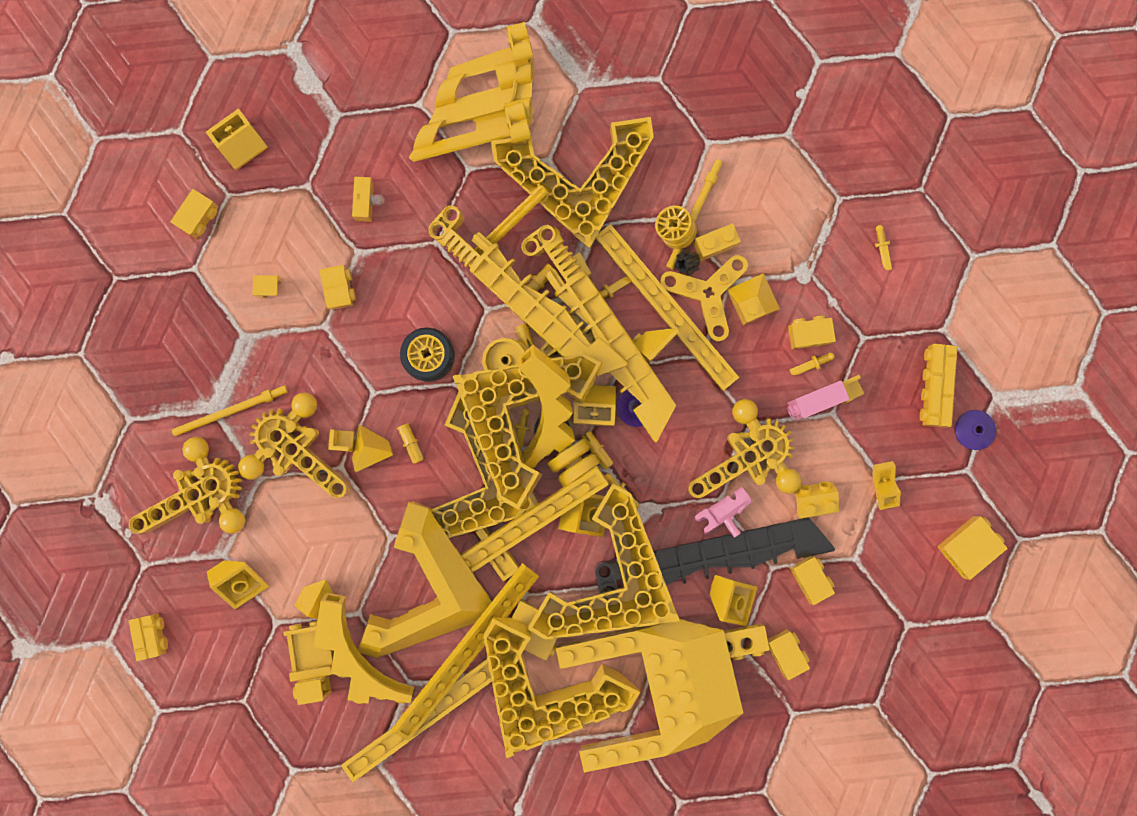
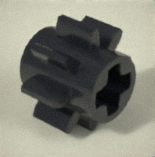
(687, 262)

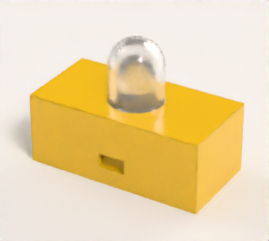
(365, 199)

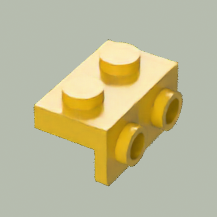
(817, 499)

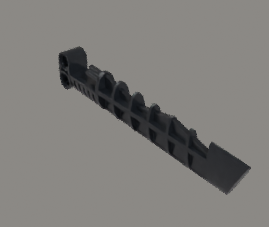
(745, 550)

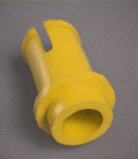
(524, 335)

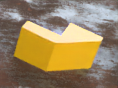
(885, 487)

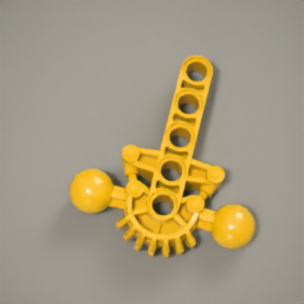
(746, 413)
(252, 465)
(230, 520)

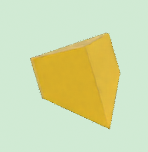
(369, 449)
(311, 596)

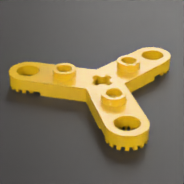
(718, 283)

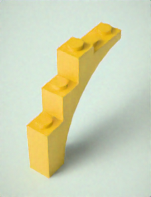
(550, 383)
(347, 660)

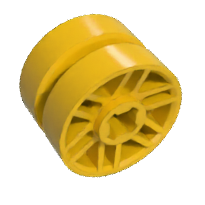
(676, 227)

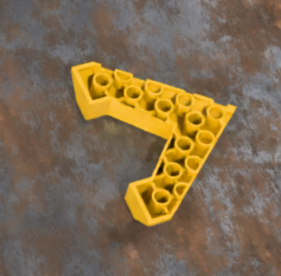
(583, 208)
(488, 402)
(482, 506)
(458, 592)
(638, 604)
(533, 719)

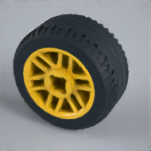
(424, 341)

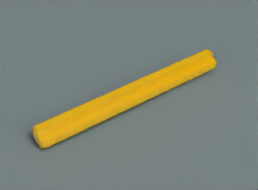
(522, 210)

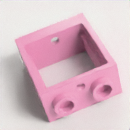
(817, 401)

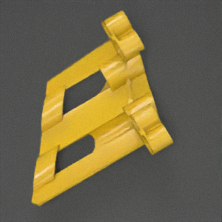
(496, 112)

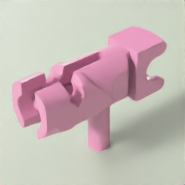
(724, 511)

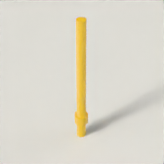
(710, 180)
(266, 396)

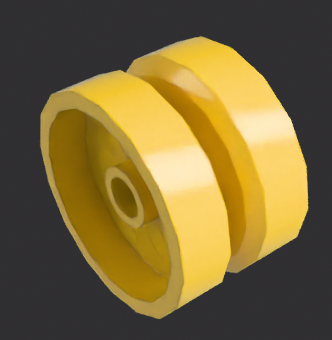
(499, 350)
(573, 463)

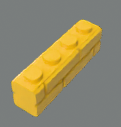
(939, 385)

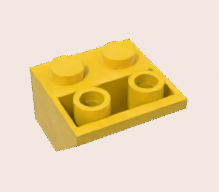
(236, 139)
(597, 408)

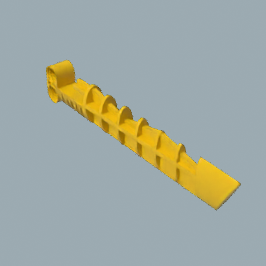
(590, 306)
(537, 310)

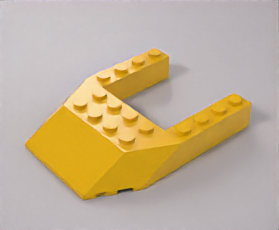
(688, 683)

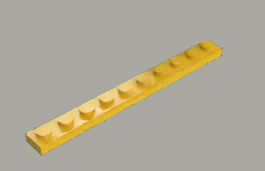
(666, 307)
(535, 518)
(463, 654)
(391, 742)

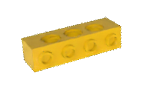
(757, 637)

